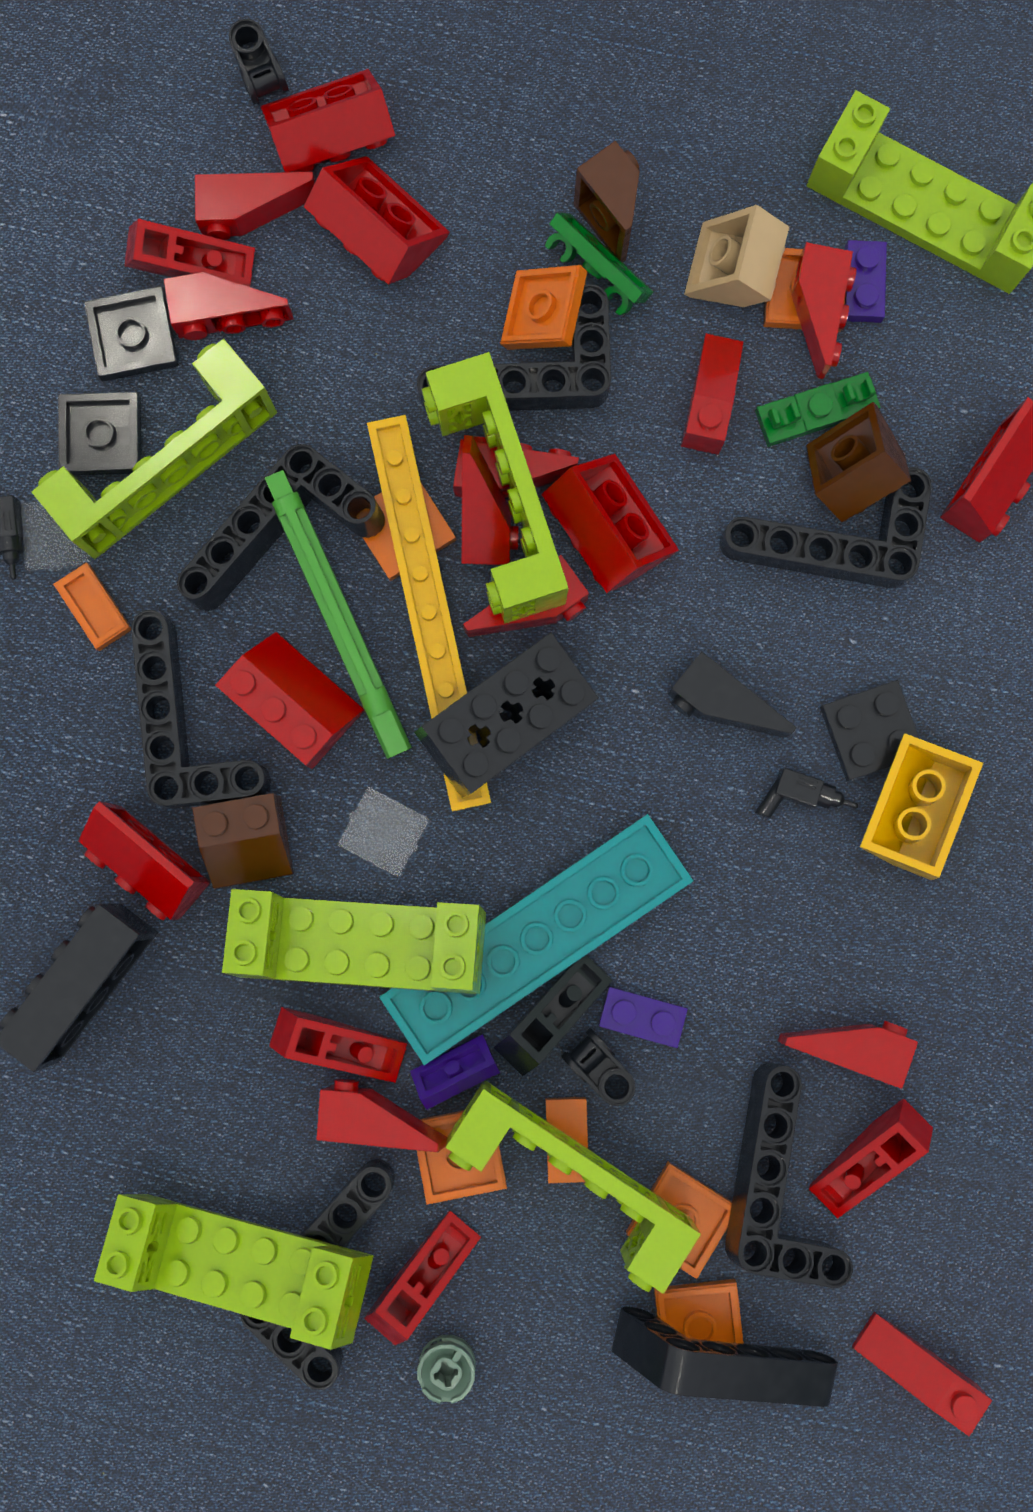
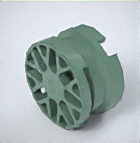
(446, 1369)

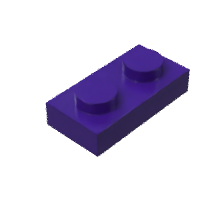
(868, 292)
(642, 1017)
(454, 1072)

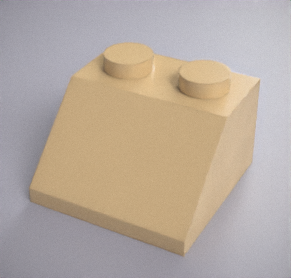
(738, 258)

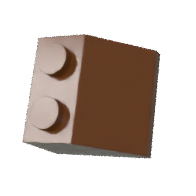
(607, 196)
(857, 463)
(243, 840)

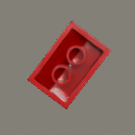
(328, 121)
(374, 218)
(995, 478)
(609, 521)
(290, 698)
(141, 861)

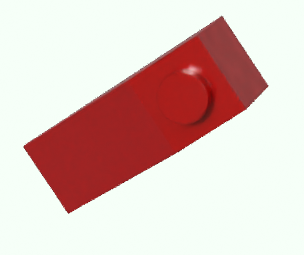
(245, 201)
(182, 252)
(713, 394)
(485, 513)
(487, 623)
(336, 1045)
(862, 1048)
(370, 1119)
(874, 1158)
(422, 1279)
(923, 1373)

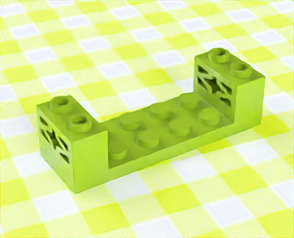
(923, 198)
(471, 395)
(157, 478)
(355, 942)
(662, 1231)
(236, 1267)

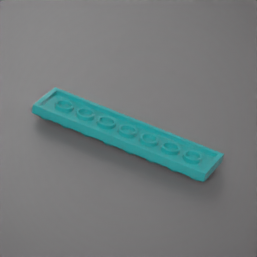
(546, 935)

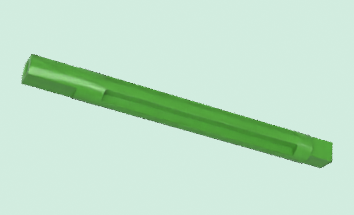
(337, 616)

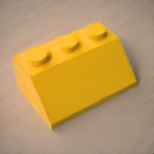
(921, 807)

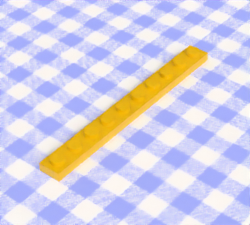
(421, 578)

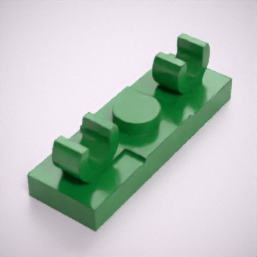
(598, 261)
(815, 409)

